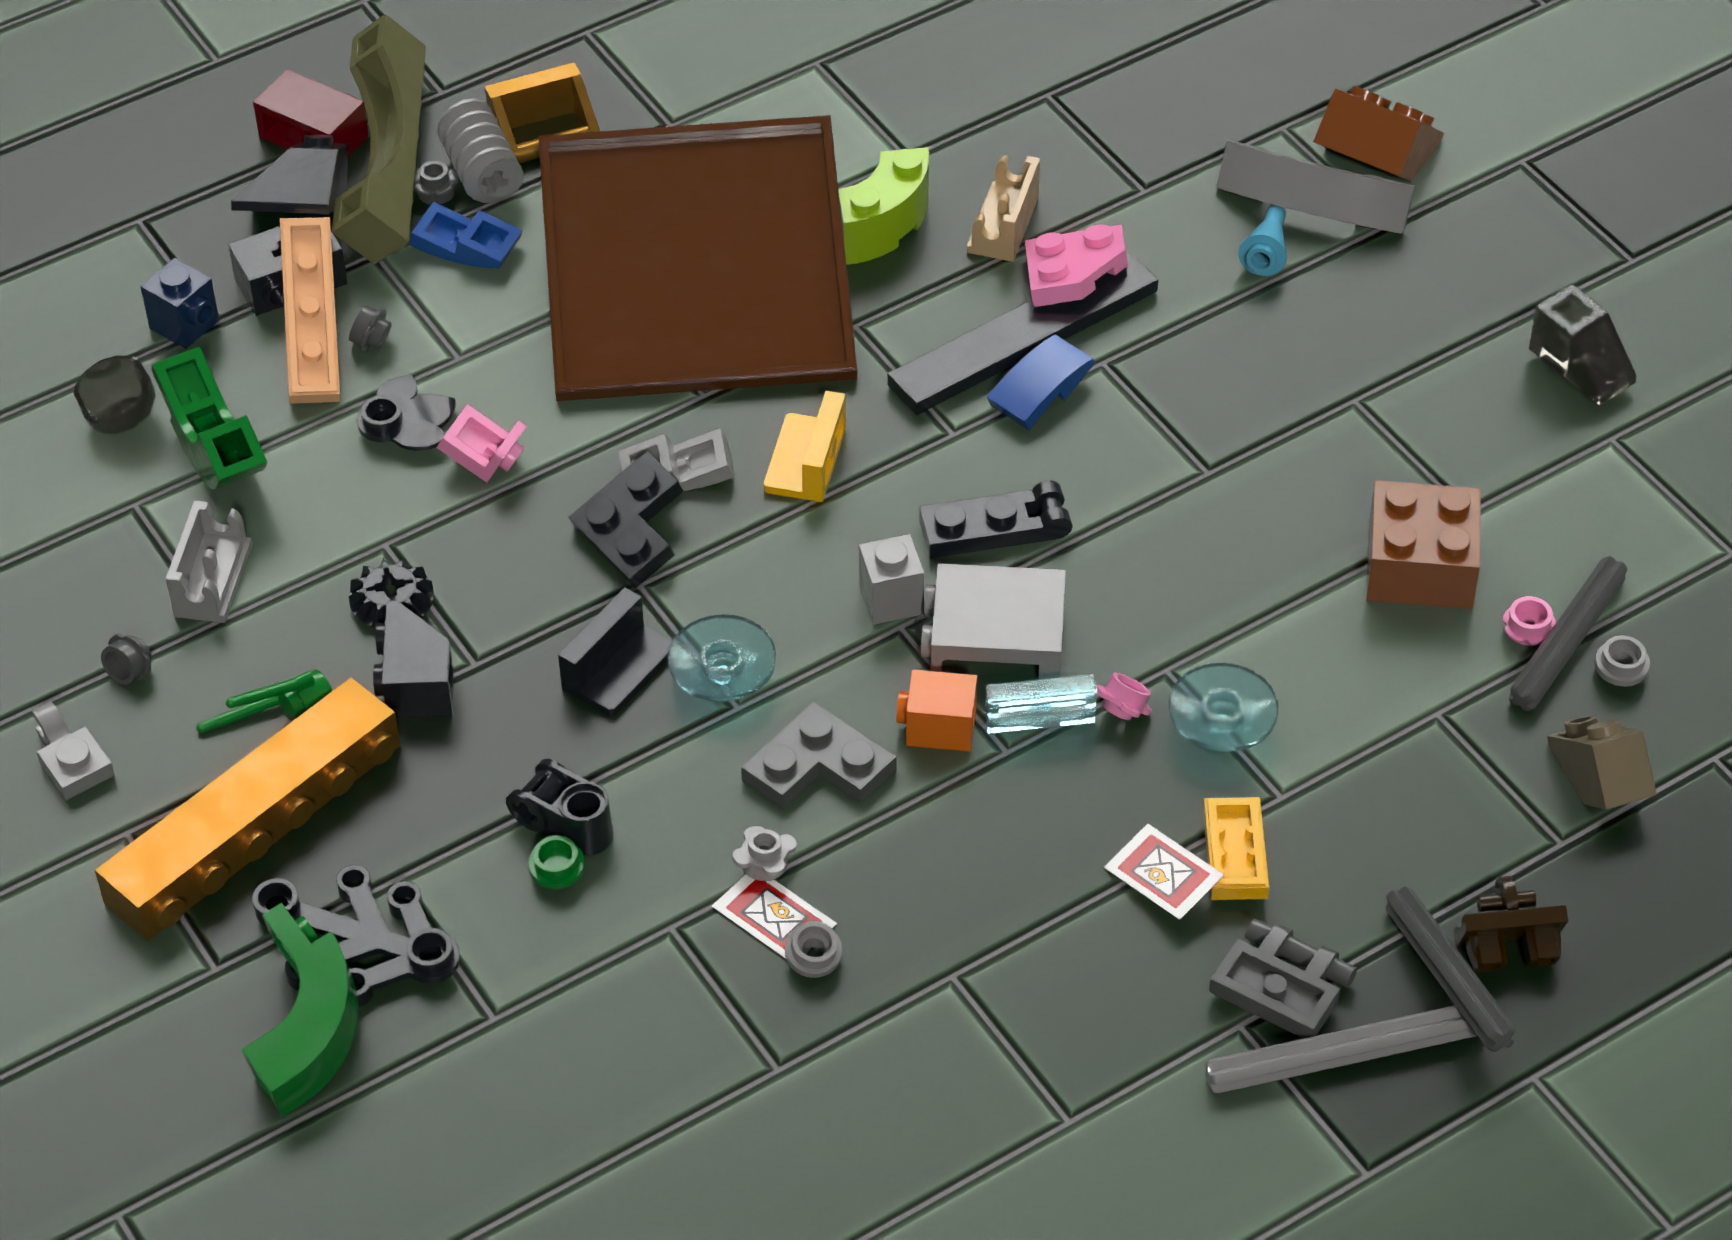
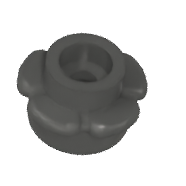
(435, 182)
(370, 328)
(126, 659)

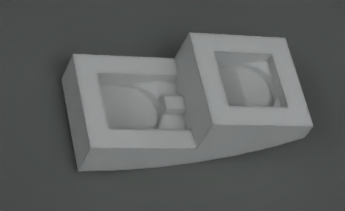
(693, 462)

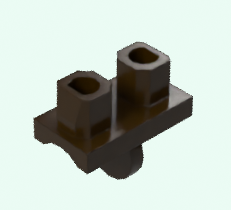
(1487, 932)

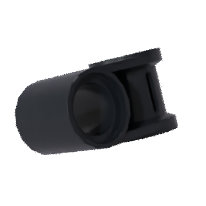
(564, 806)

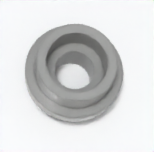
(1622, 661)
(814, 935)

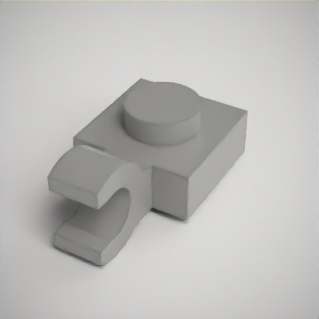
(69, 759)

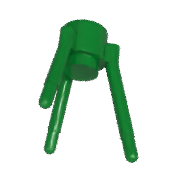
(293, 695)

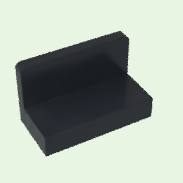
(613, 655)

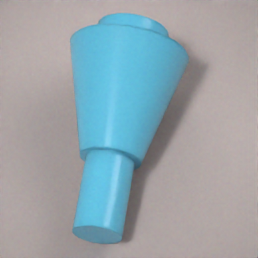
(1265, 248)

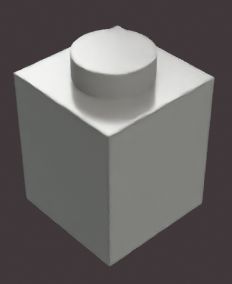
(891, 579)

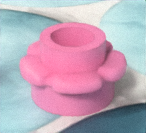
(1529, 620)

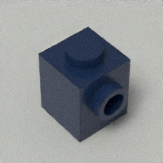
(180, 303)

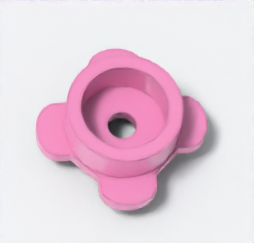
(1125, 697)

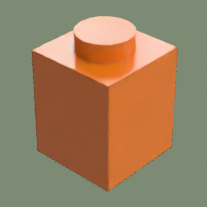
(939, 710)

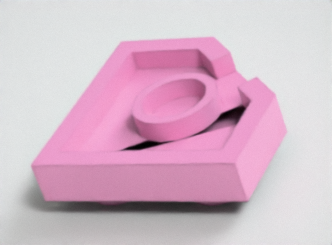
(1069, 263)

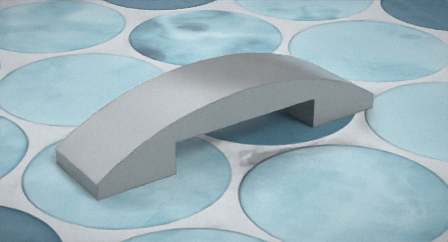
(1315, 188)

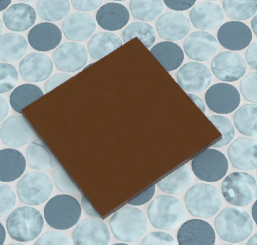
(695, 258)

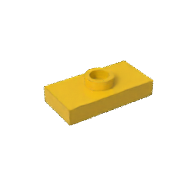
(1236, 847)

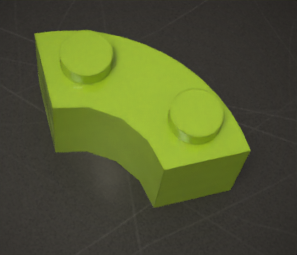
(885, 204)

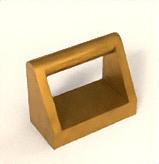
(537, 99)

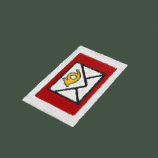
(1164, 871)
(767, 911)

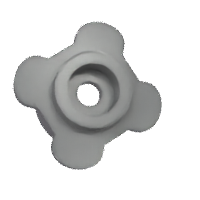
(764, 853)

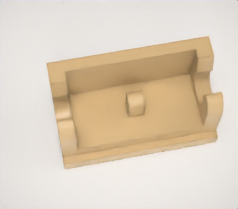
(1006, 211)

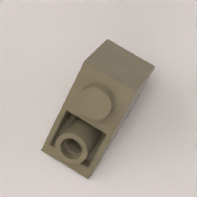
(1604, 761)

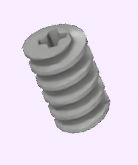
(479, 151)

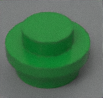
(556, 863)

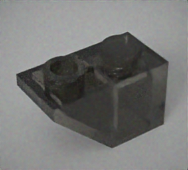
(1581, 344)

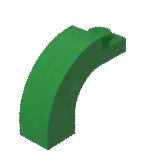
(213, 440)
(318, 1032)

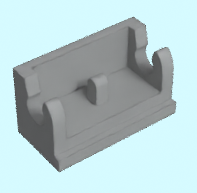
(207, 565)

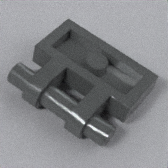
(1276, 989)

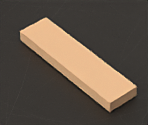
(309, 310)

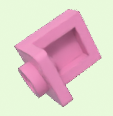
(481, 443)

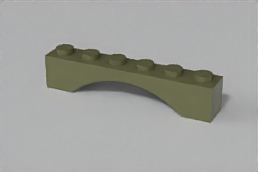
(389, 75)

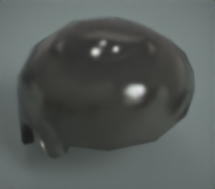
(115, 394)

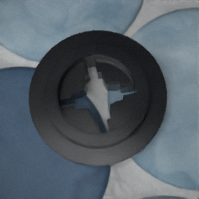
(368, 595)

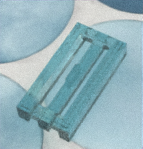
(1040, 704)

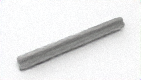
(1337, 1049)

